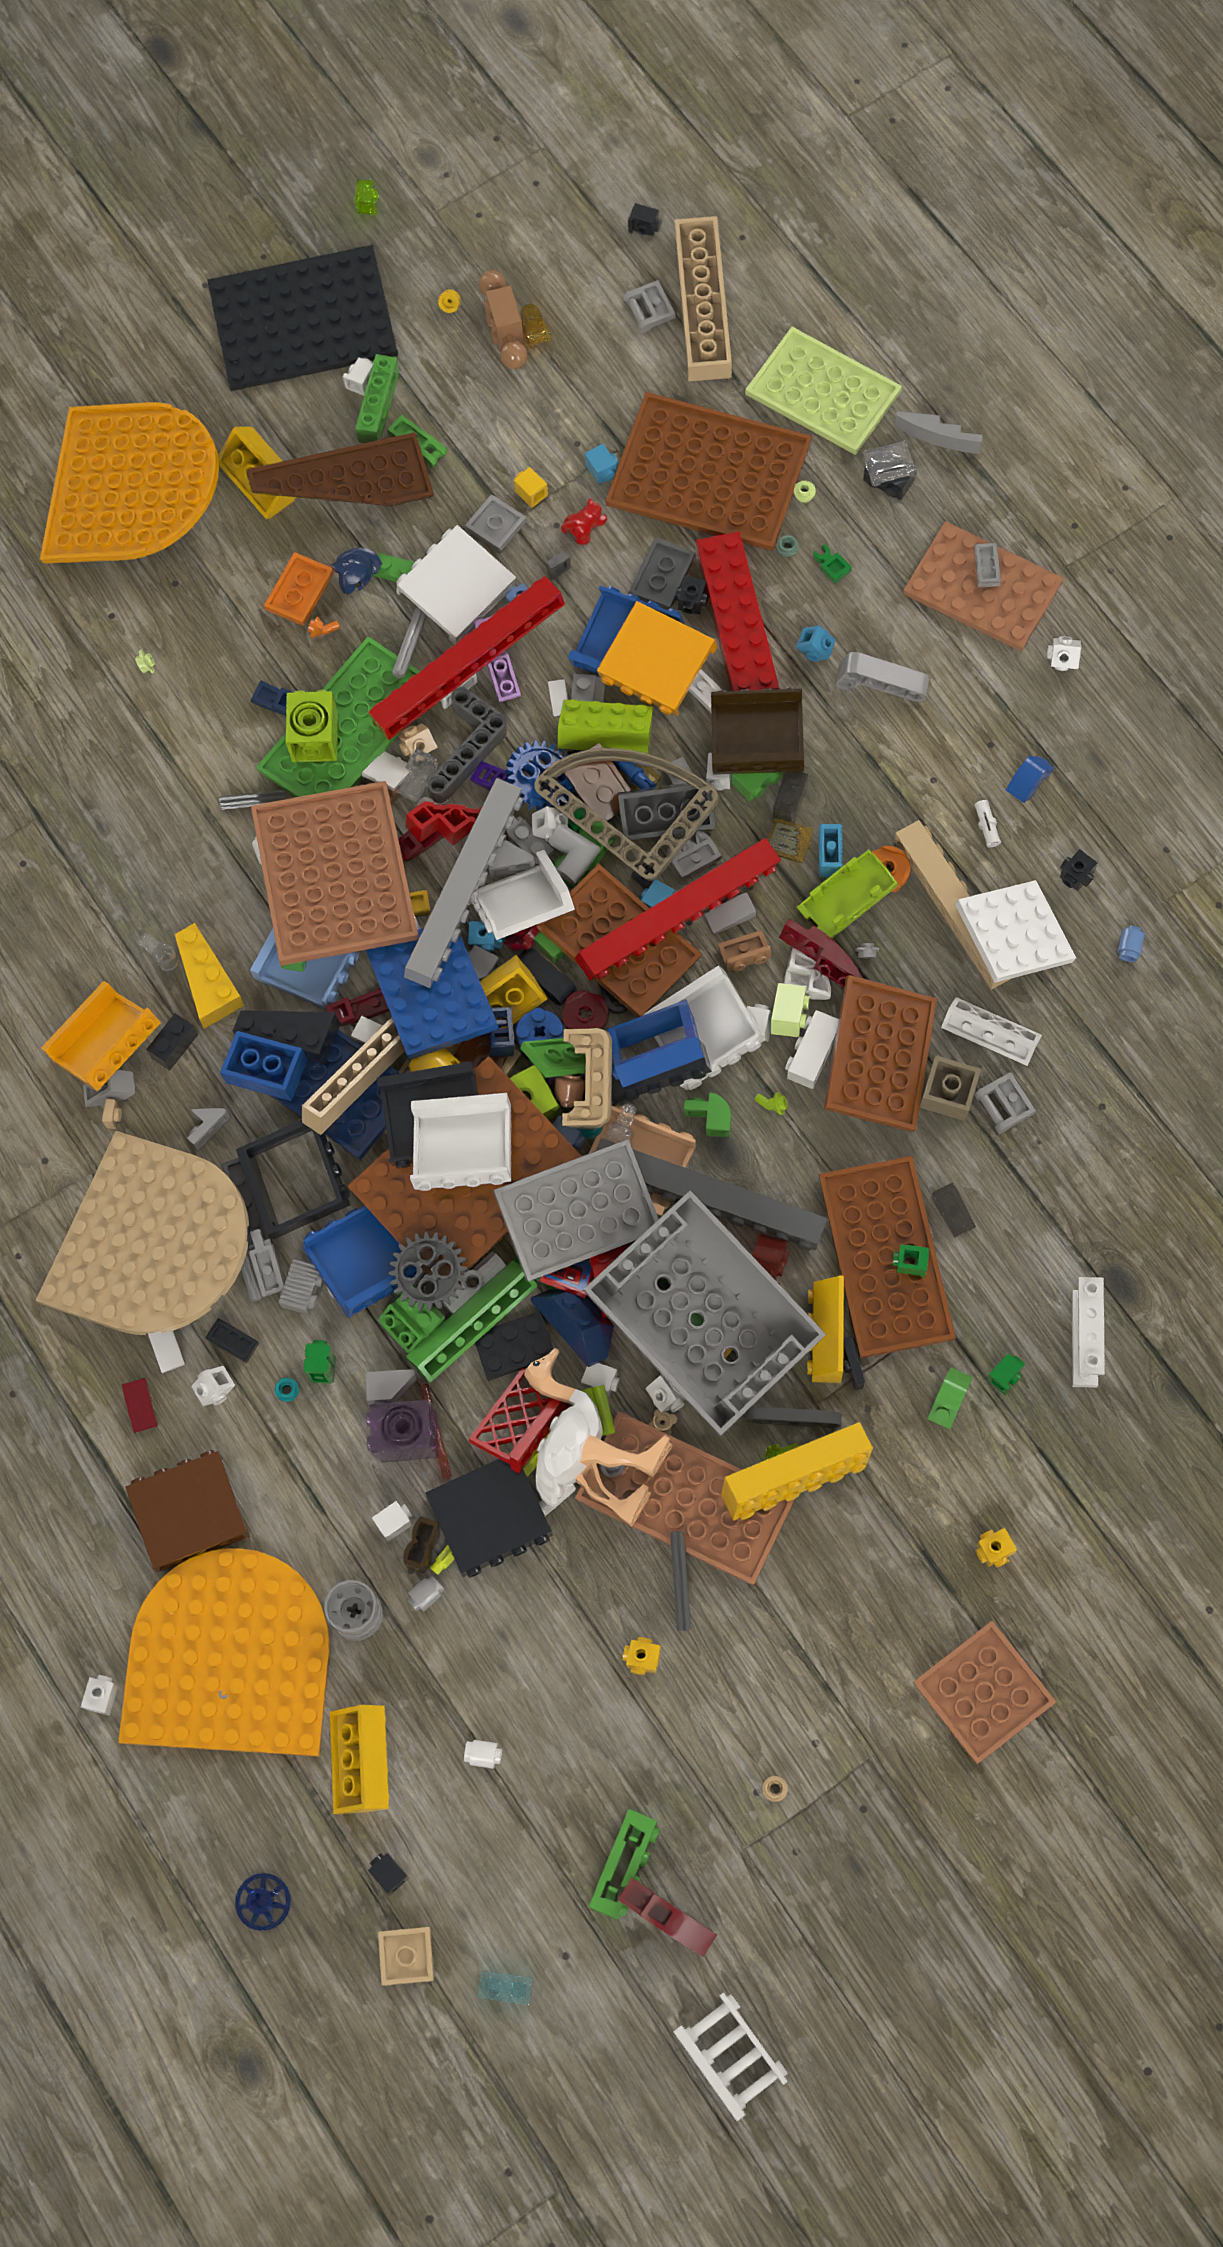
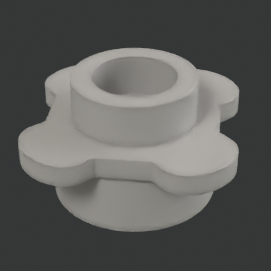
(867, 951)

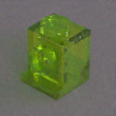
(366, 197)

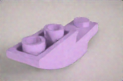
(502, 675)

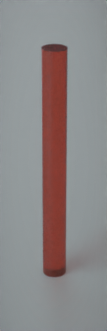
(443, 1460)

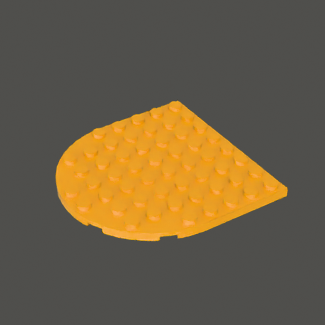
(128, 482)
(233, 1627)

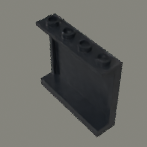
(425, 1084)
(488, 1516)

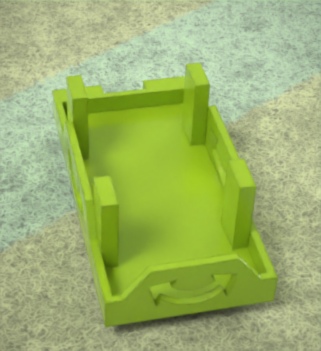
(848, 894)

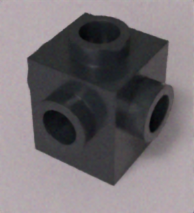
(691, 595)
(1078, 870)

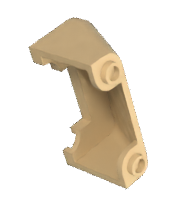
(596, 1108)

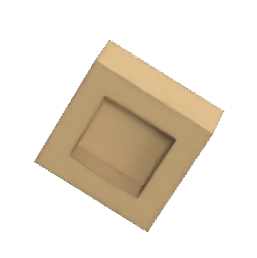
(111, 1114)

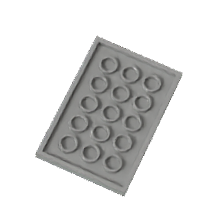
(576, 1210)

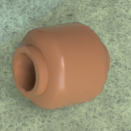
(569, 1089)

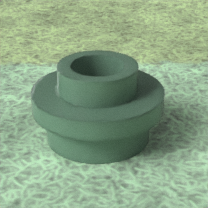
(787, 540)

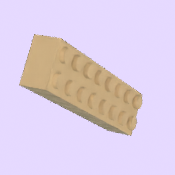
(703, 299)

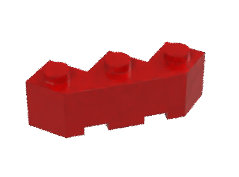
(451, 821)

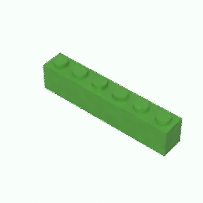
(471, 1321)

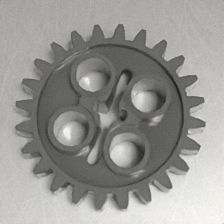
(444, 1285)

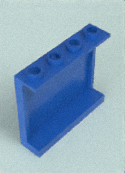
(605, 624)
(355, 1259)

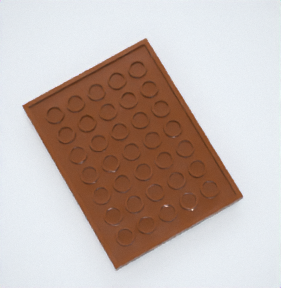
(708, 470)
(463, 1212)

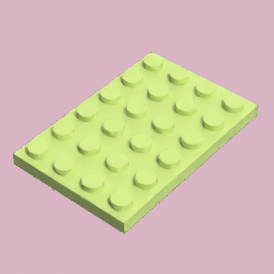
(823, 390)

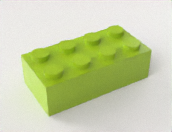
(610, 724)

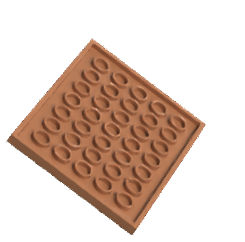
(334, 873)

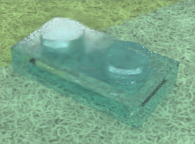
(505, 1988)

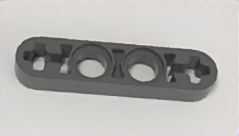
(794, 1417)

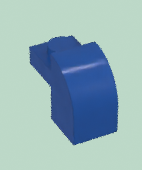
(1029, 777)

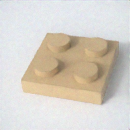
(406, 1956)

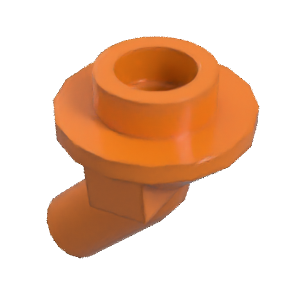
(317, 628)

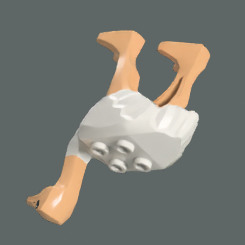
(576, 1447)

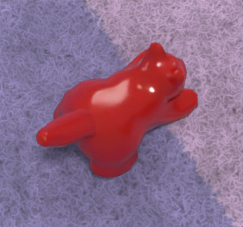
(583, 521)

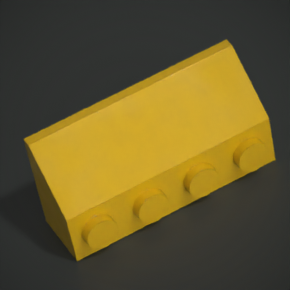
(245, 451)
(828, 1314)
(359, 1759)

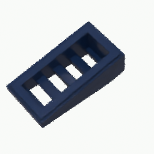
(502, 1046)

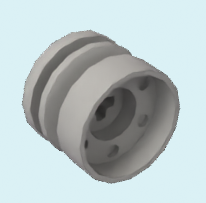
(347, 1598)

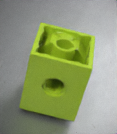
(311, 726)
(534, 1086)

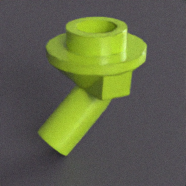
(777, 1103)

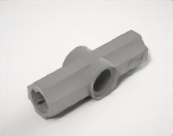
(483, 1272)

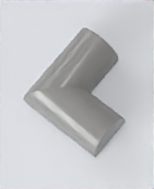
(579, 852)

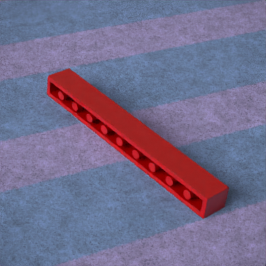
(466, 657)
(678, 909)

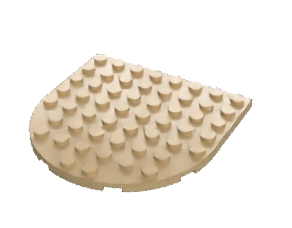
(149, 1241)

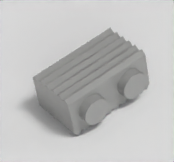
(301, 1287)

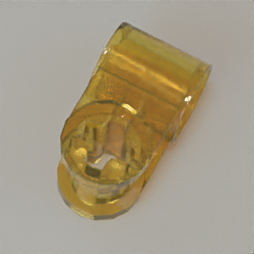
(535, 329)

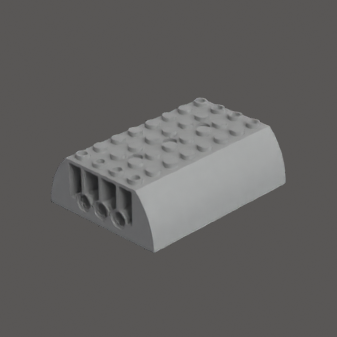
(730, 1291)

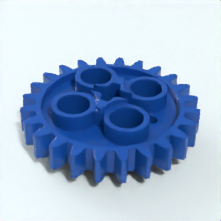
(520, 762)

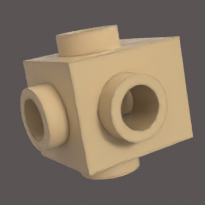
(416, 737)

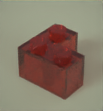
(771, 1255)

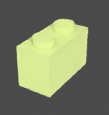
(789, 1009)

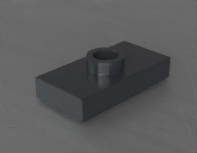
(232, 1340)
(851, 1363)

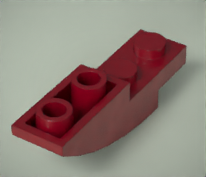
(815, 944)
(667, 1917)

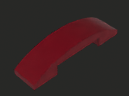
(366, 1005)

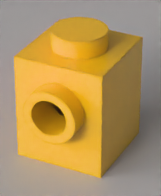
(530, 487)

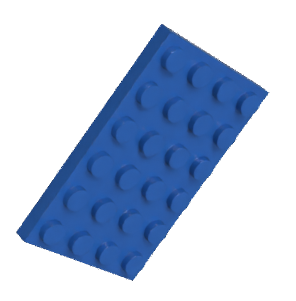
(433, 1016)

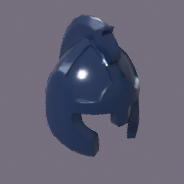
(354, 567)

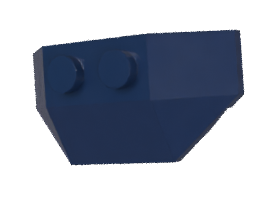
(578, 1323)

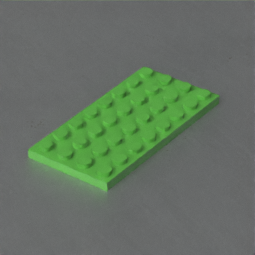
(356, 689)

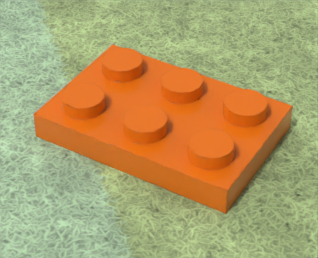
(299, 589)

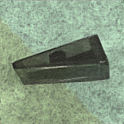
(953, 1210)

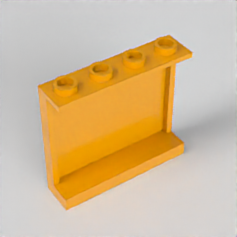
(655, 658)
(100, 1036)

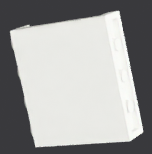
(456, 583)
(523, 899)
(720, 1020)
(461, 1141)

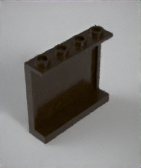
(757, 731)

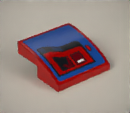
(571, 1278)

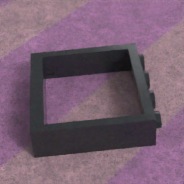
(258, 1189)

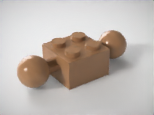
(503, 319)

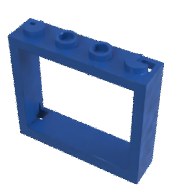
(661, 1058)

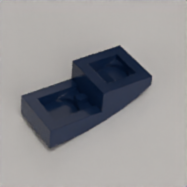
(271, 697)

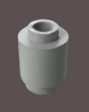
(425, 1593)

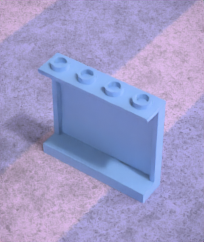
(315, 985)

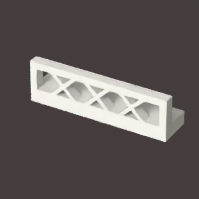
(990, 1032)

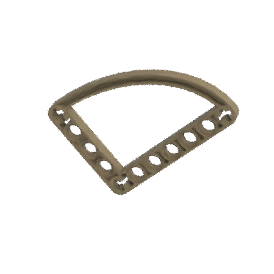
(626, 845)

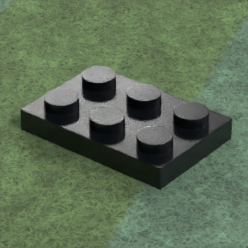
(513, 1345)

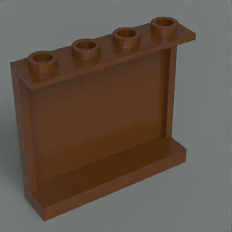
(186, 1510)

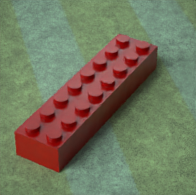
(736, 613)

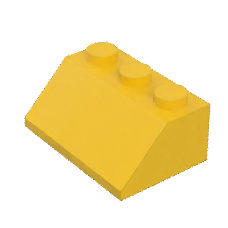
(513, 987)

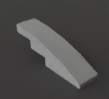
(927, 428)

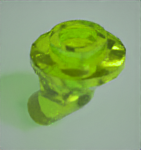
(775, 1450)

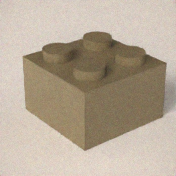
(950, 1088)

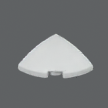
(801, 972)

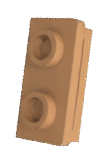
(744, 951)

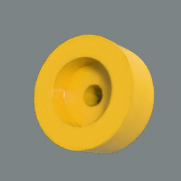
(449, 301)

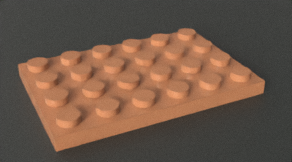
(1005, 612)

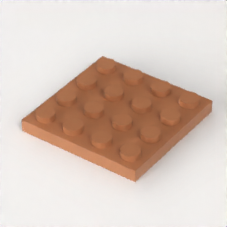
(984, 1692)

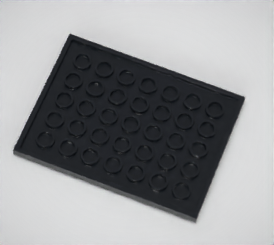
(301, 317)

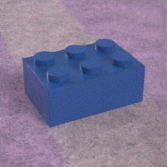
(264, 1065)

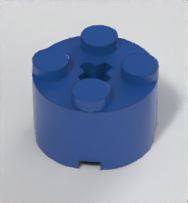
(538, 1023)

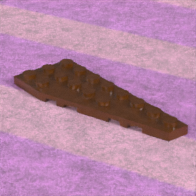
(367, 473)

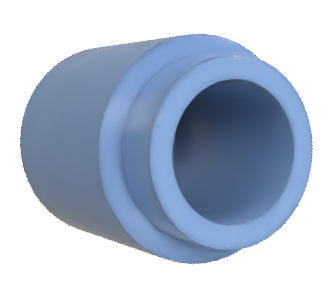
(1131, 943)

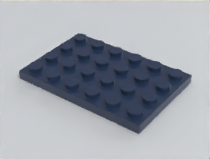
(363, 1120)

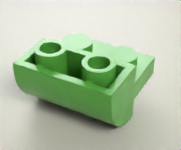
(409, 1324)

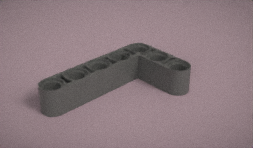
(470, 747)

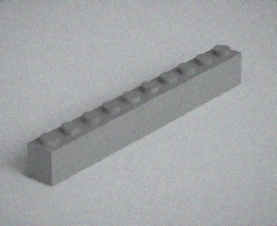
(463, 883)

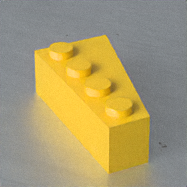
(209, 983)

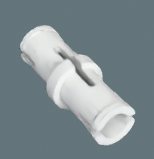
(983, 811)

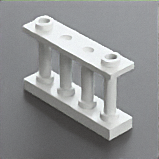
(1088, 1332)
(705, 2058)

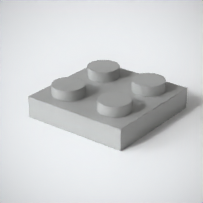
(495, 523)

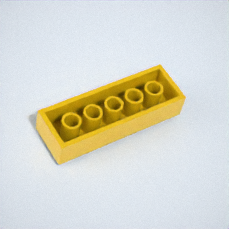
(796, 1471)

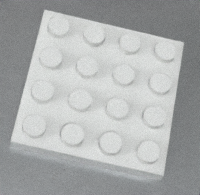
(1015, 931)

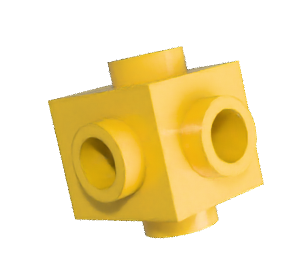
(999, 1540)
(648, 1663)

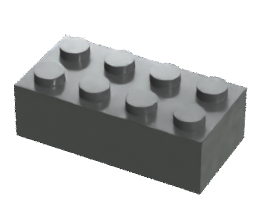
(654, 809)

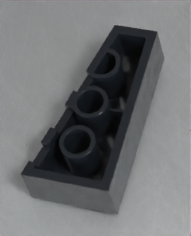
(306, 1030)

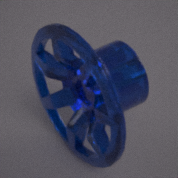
(262, 1901)

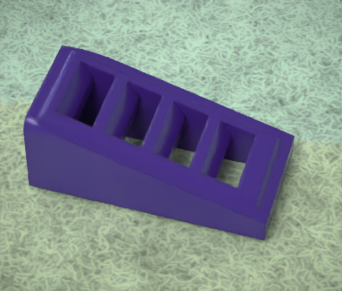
(498, 772)

